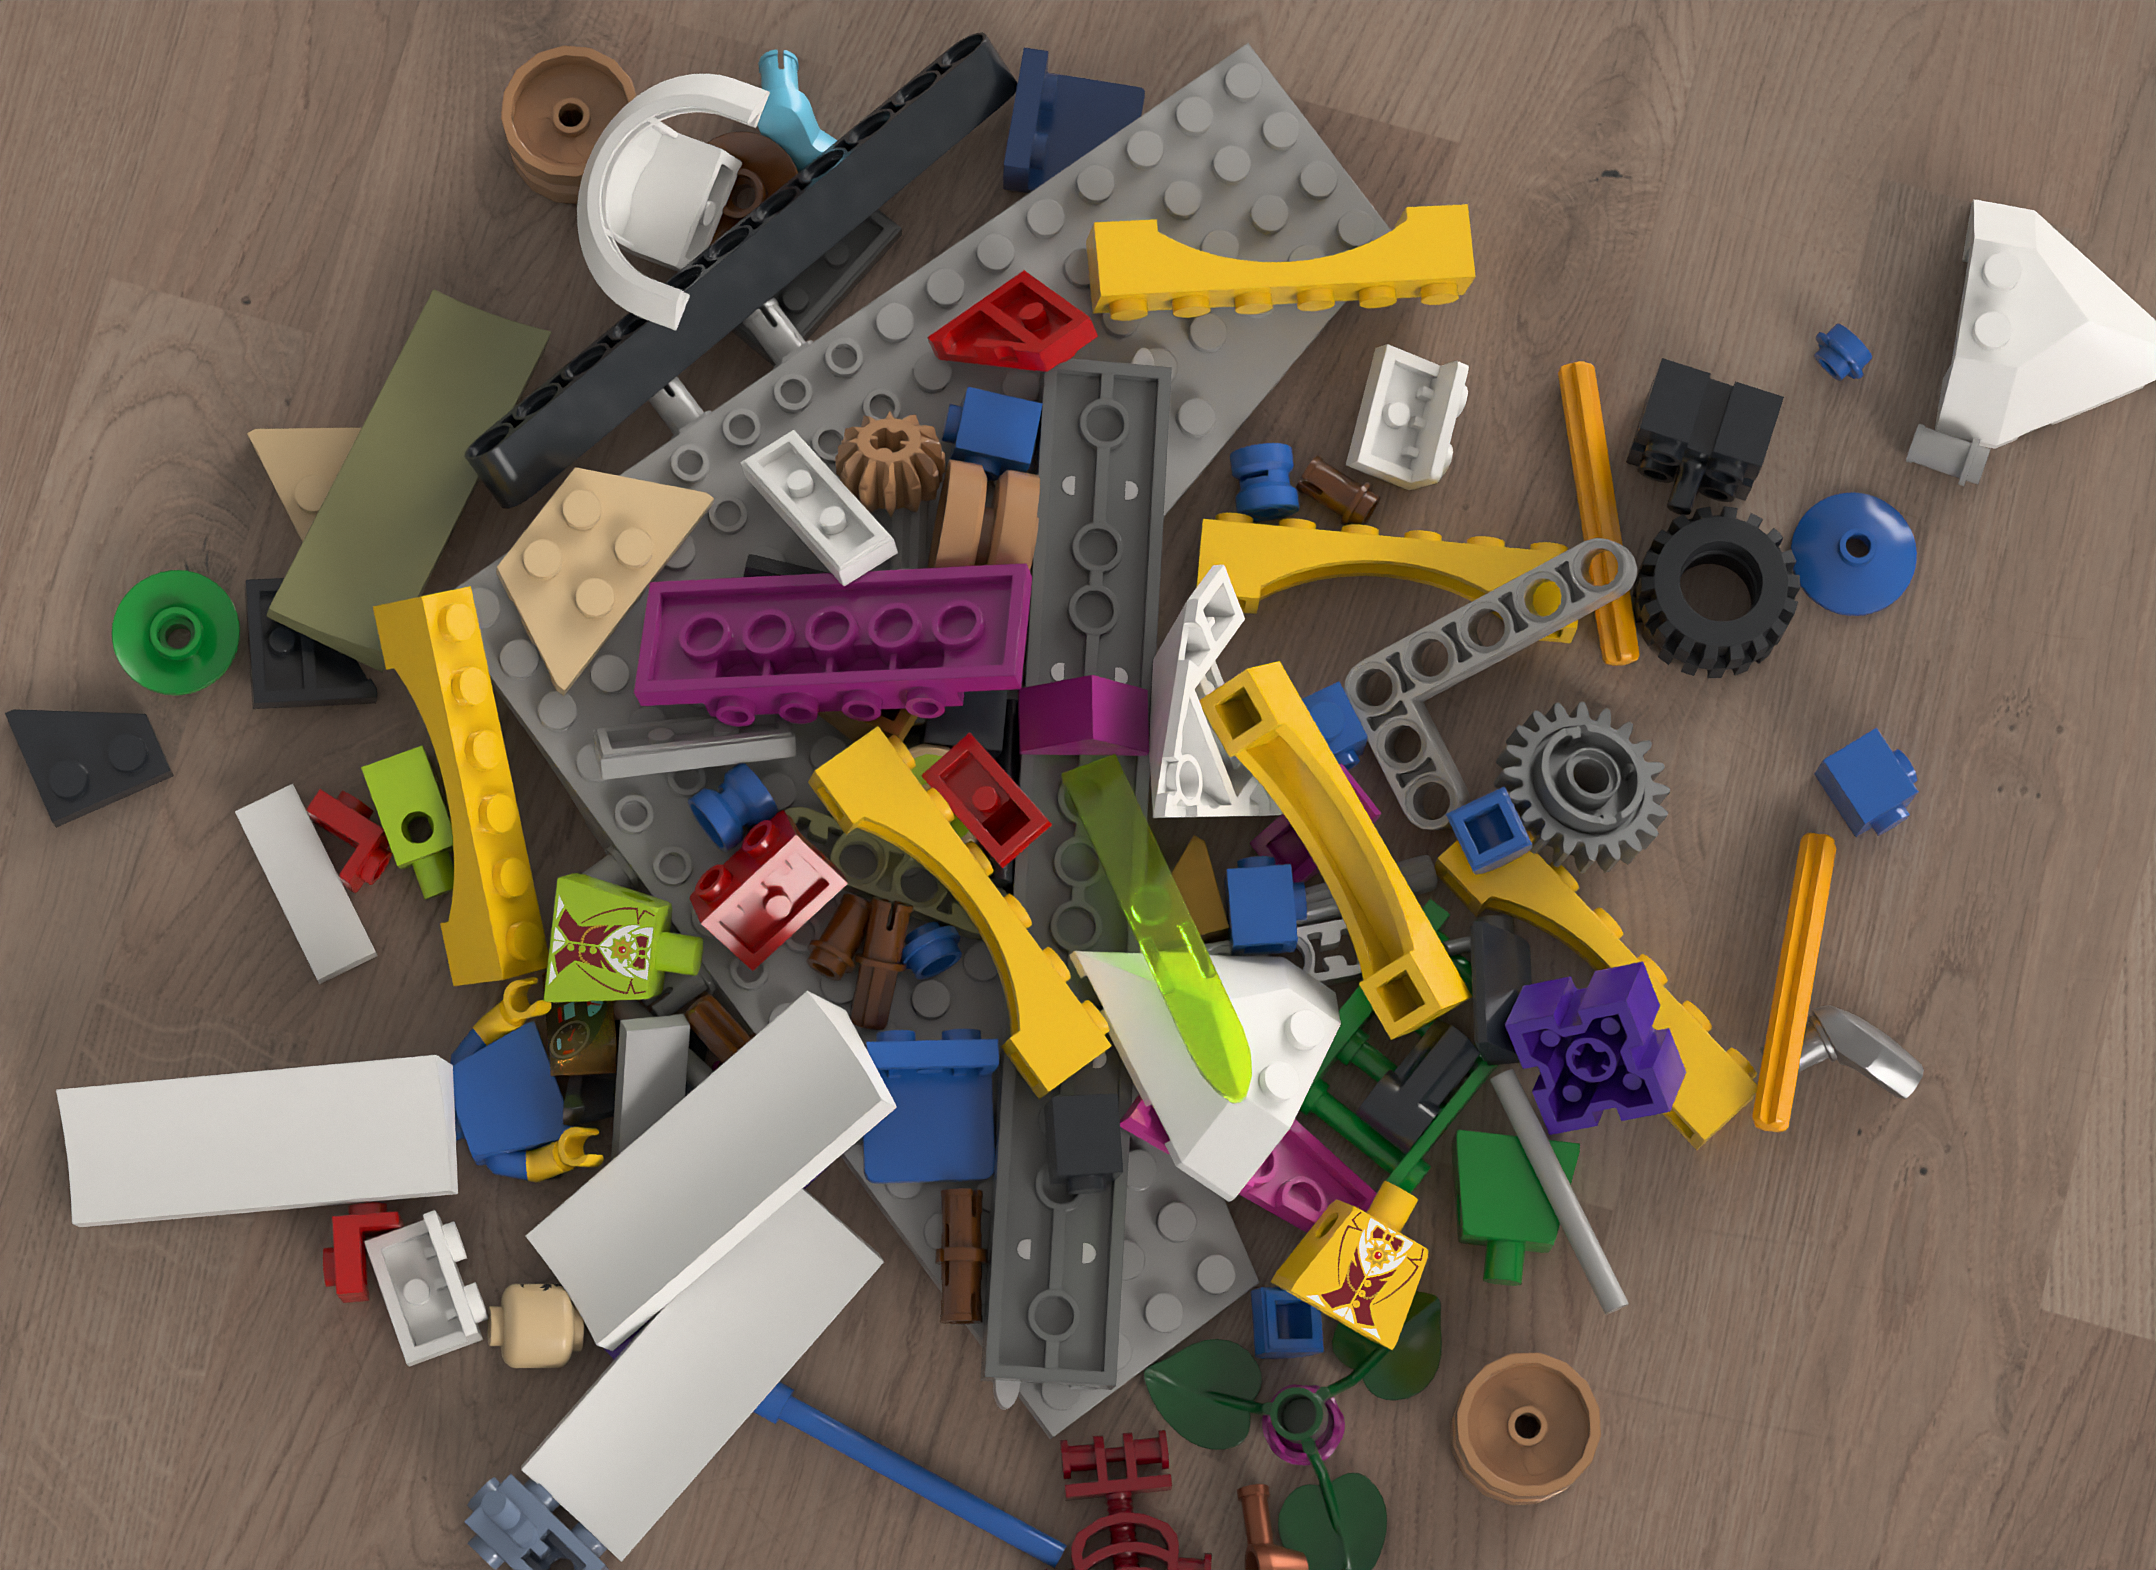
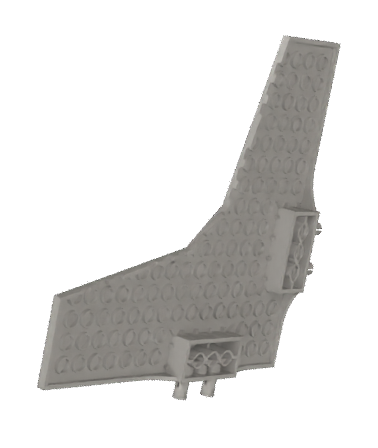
(1221, 171)

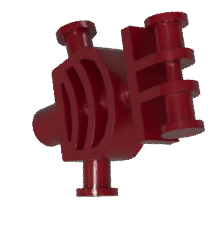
(1121, 1518)

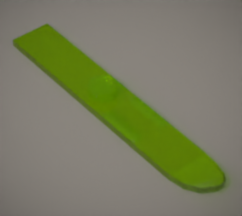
(1162, 925)

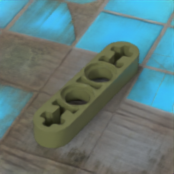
(890, 868)

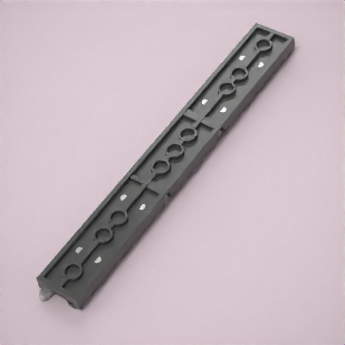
(1096, 614)

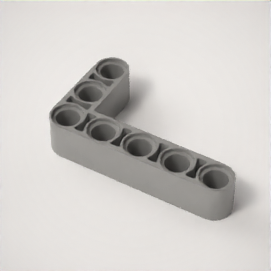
(1465, 659)

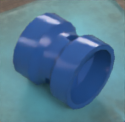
(1264, 481)
(739, 803)

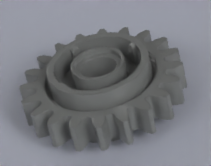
(1621, 802)

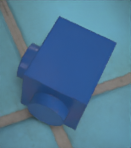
(992, 431)
(1338, 723)
(1869, 784)
(1263, 907)

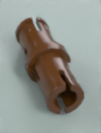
(961, 1256)

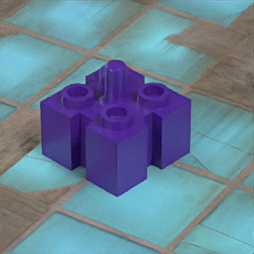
(1596, 1048)

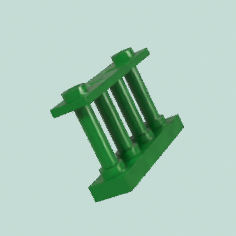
(1352, 1046)

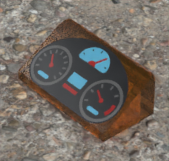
(581, 1037)

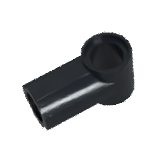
(1410, 1097)

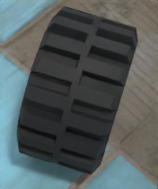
(1726, 543)

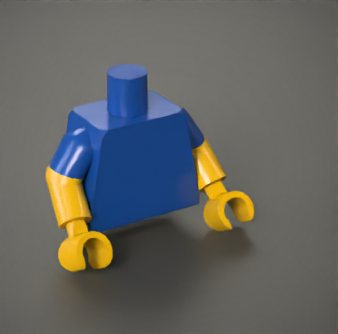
(508, 1099)

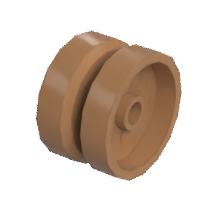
(547, 96)
(981, 535)
(1525, 1389)

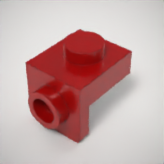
(349, 821)
(347, 1261)

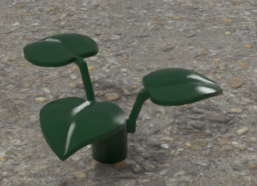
(1212, 1391)

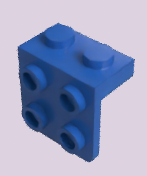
(941, 1112)

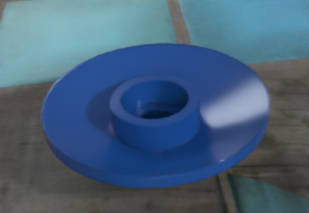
(1843, 581)

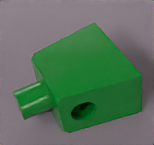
(1503, 1200)

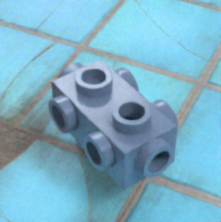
(518, 1528)

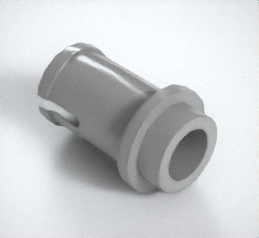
(1948, 454)

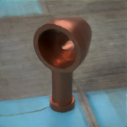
(1261, 1550)

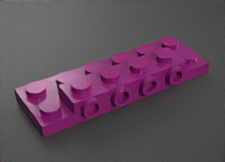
(833, 647)

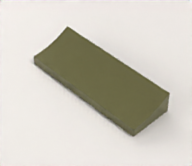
(406, 475)

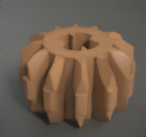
(891, 463)

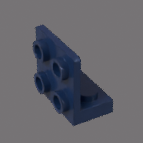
(1061, 120)

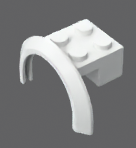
(659, 190)

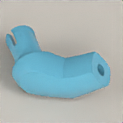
(788, 113)

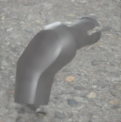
(1859, 1046)

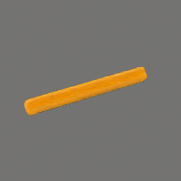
(1597, 505)
(1794, 983)

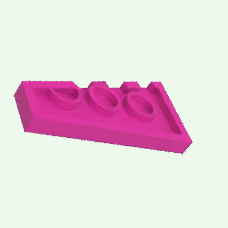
(1292, 1182)

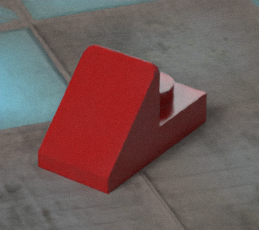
(986, 800)

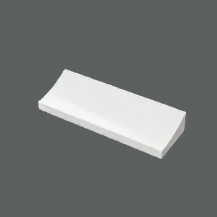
(260, 1140)
(713, 1168)
(700, 1372)

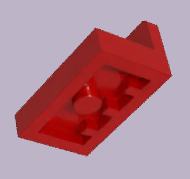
(765, 890)

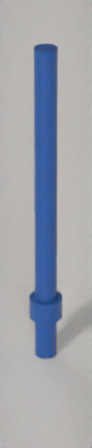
(783, 1406)

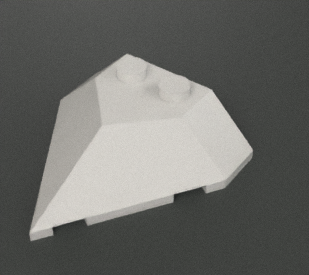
(2036, 332)
(1186, 757)
(1288, 1030)

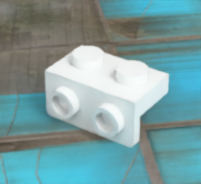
(1407, 418)
(425, 1289)

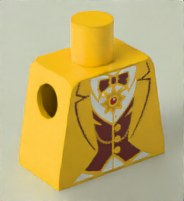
(1359, 1265)

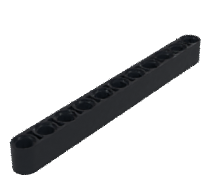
(743, 270)

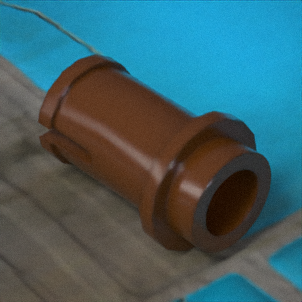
(1338, 492)
(841, 938)

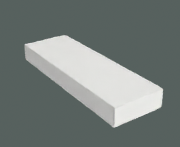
(819, 508)
(306, 883)

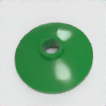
(171, 603)

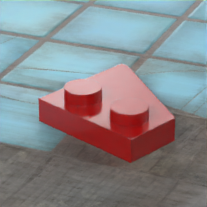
(1016, 328)

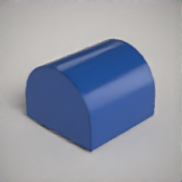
(1490, 831)
(1284, 1325)

